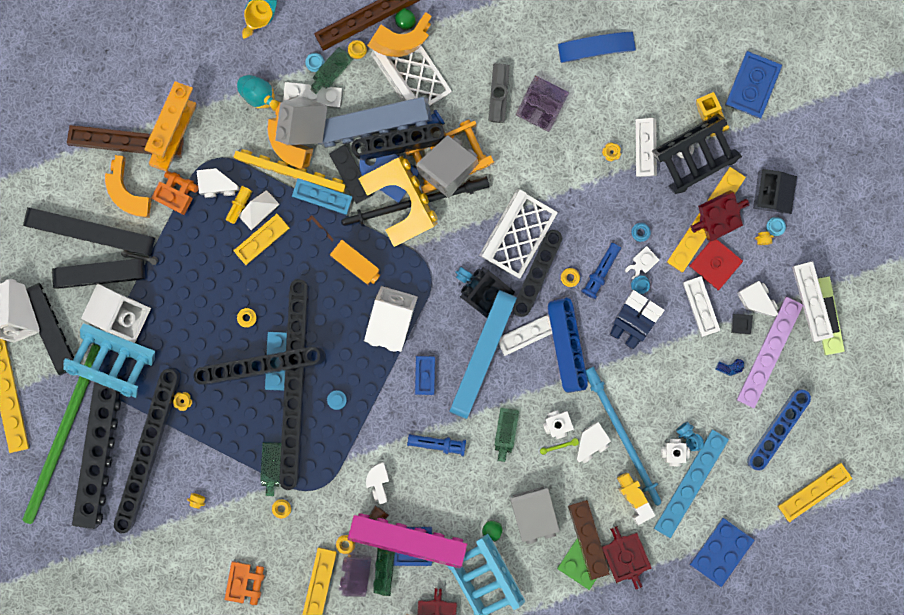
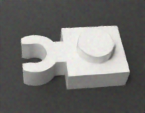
(644, 261)

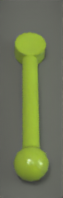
(574, 442)

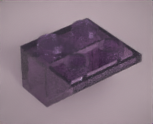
(542, 103)
(356, 575)

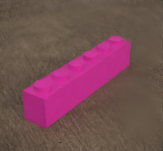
(407, 541)

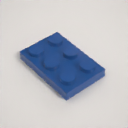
(753, 85)
(722, 552)

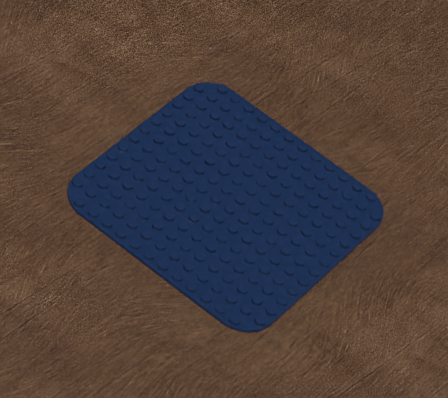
(195, 324)

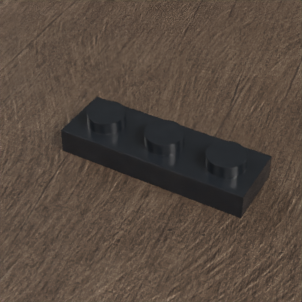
(350, 173)

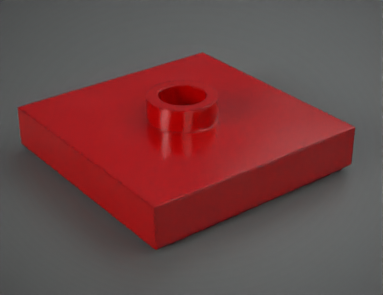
(716, 263)

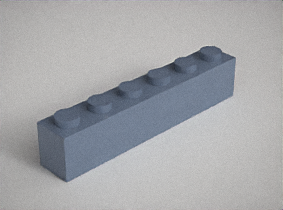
(375, 121)

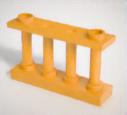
(170, 126)
(482, 159)

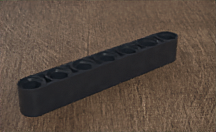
(89, 231)
(250, 369)

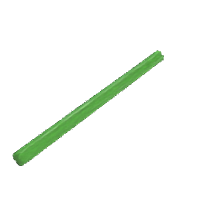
(59, 441)

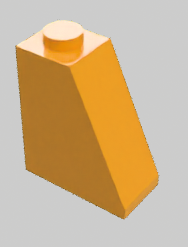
(355, 263)

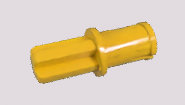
(238, 204)

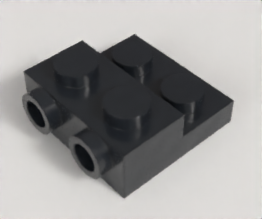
(483, 291)

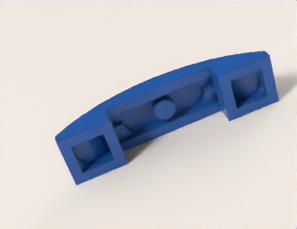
(596, 46)

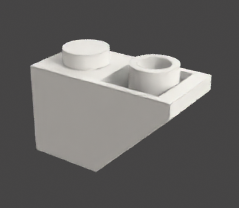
(214, 182)
(756, 299)
(591, 440)

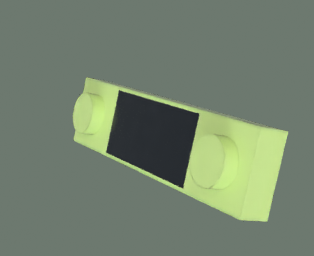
(833, 344)

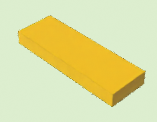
(261, 239)

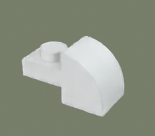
(376, 478)

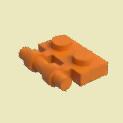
(171, 197)
(238, 581)

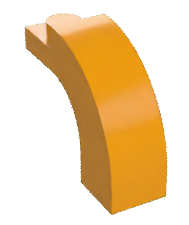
(399, 45)
(295, 155)
(120, 196)

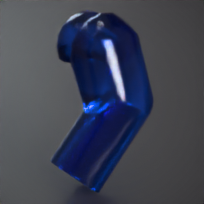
(732, 369)

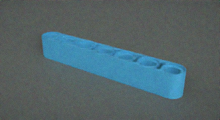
(483, 354)

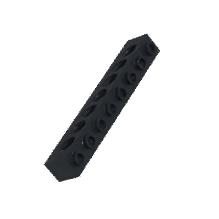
(81, 515)

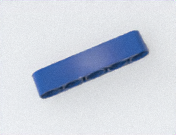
(567, 345)
(787, 425)

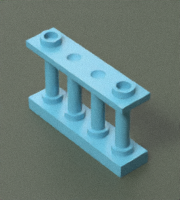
(109, 342)
(503, 579)

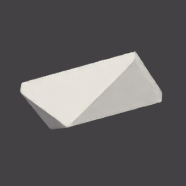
(258, 209)

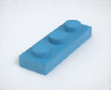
(321, 196)
(276, 344)

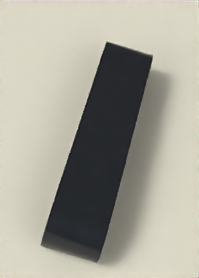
(389, 141)
(543, 266)
(98, 273)
(48, 329)

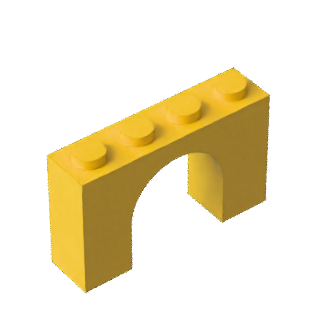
(399, 174)

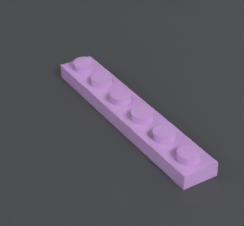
(769, 352)

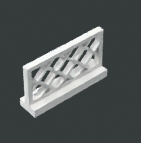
(400, 85)
(504, 224)
(812, 301)

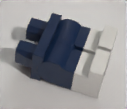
(634, 325)

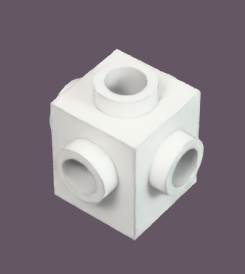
(564, 420)
(668, 449)

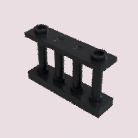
(681, 144)

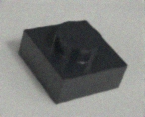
(741, 324)

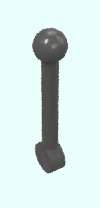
(154, 260)

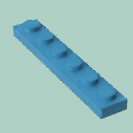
(691, 484)

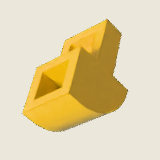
(708, 107)

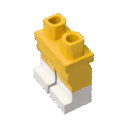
(635, 496)

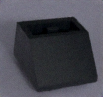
(775, 191)

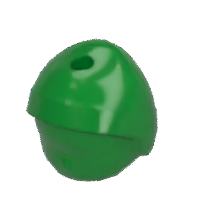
(405, 19)
(493, 529)

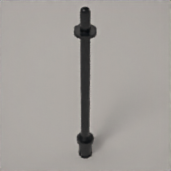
(468, 187)

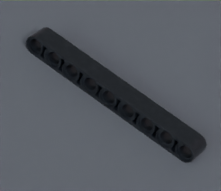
(141, 458)

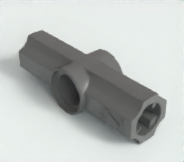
(497, 106)

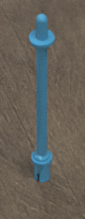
(598, 387)

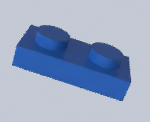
(425, 375)

